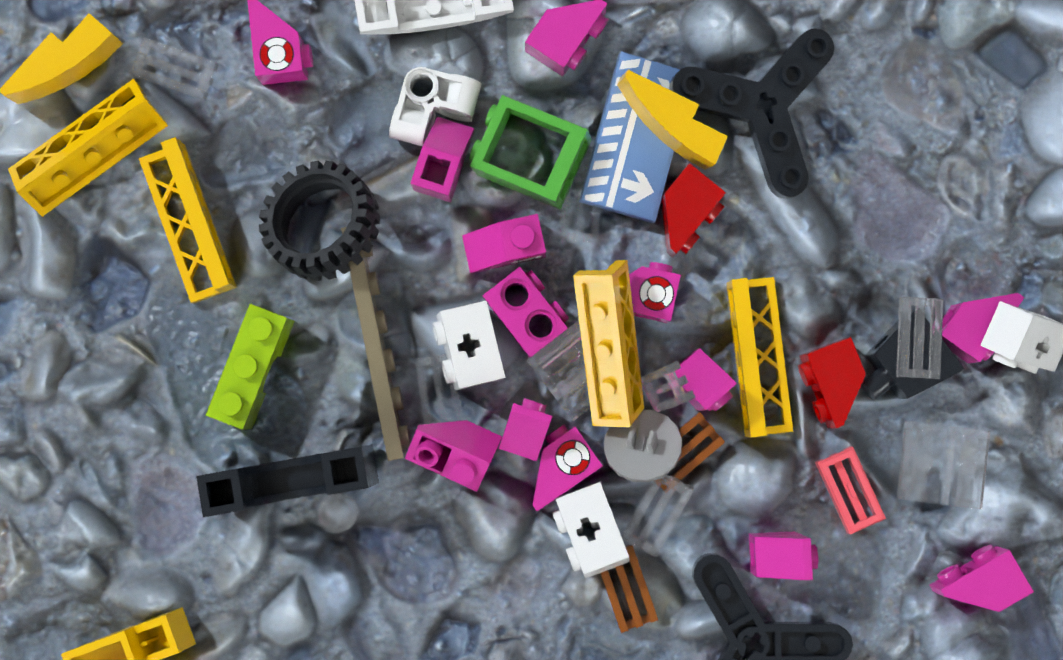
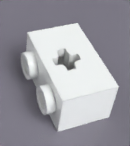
(476, 325)
(1024, 339)
(591, 507)

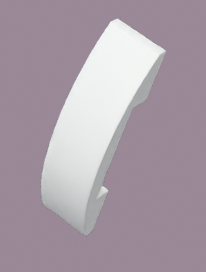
(424, 15)

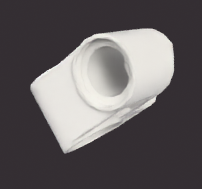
(450, 96)

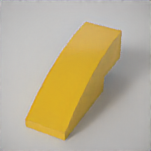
(61, 63)
(672, 120)
(143, 641)

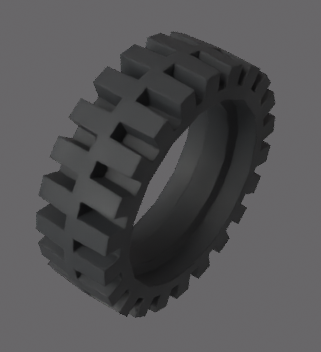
(293, 194)

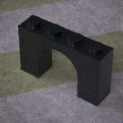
(287, 479)

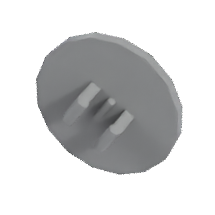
(645, 449)

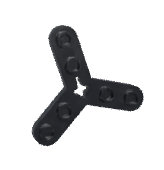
(782, 84)
(739, 618)

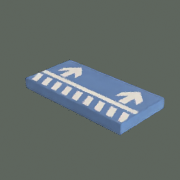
(627, 158)

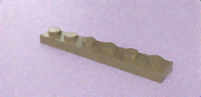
(380, 360)

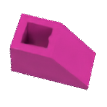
(563, 33)
(442, 159)
(967, 324)
(706, 381)
(526, 429)
(454, 450)
(782, 555)
(987, 581)

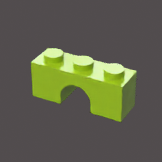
(244, 375)

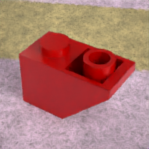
(686, 206)
(835, 378)

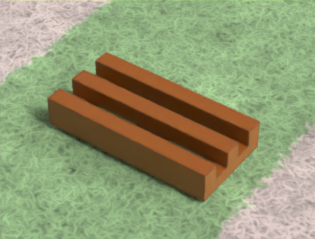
(707, 431)
(637, 619)

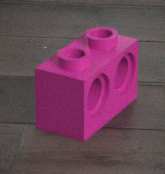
(518, 318)

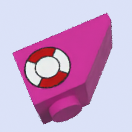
(277, 47)
(504, 244)
(654, 291)
(562, 465)

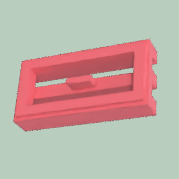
(836, 460)

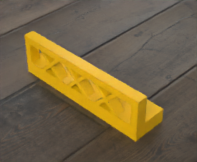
(87, 150)
(196, 213)
(609, 345)
(747, 352)

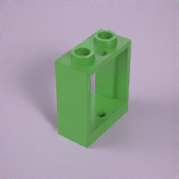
(565, 168)

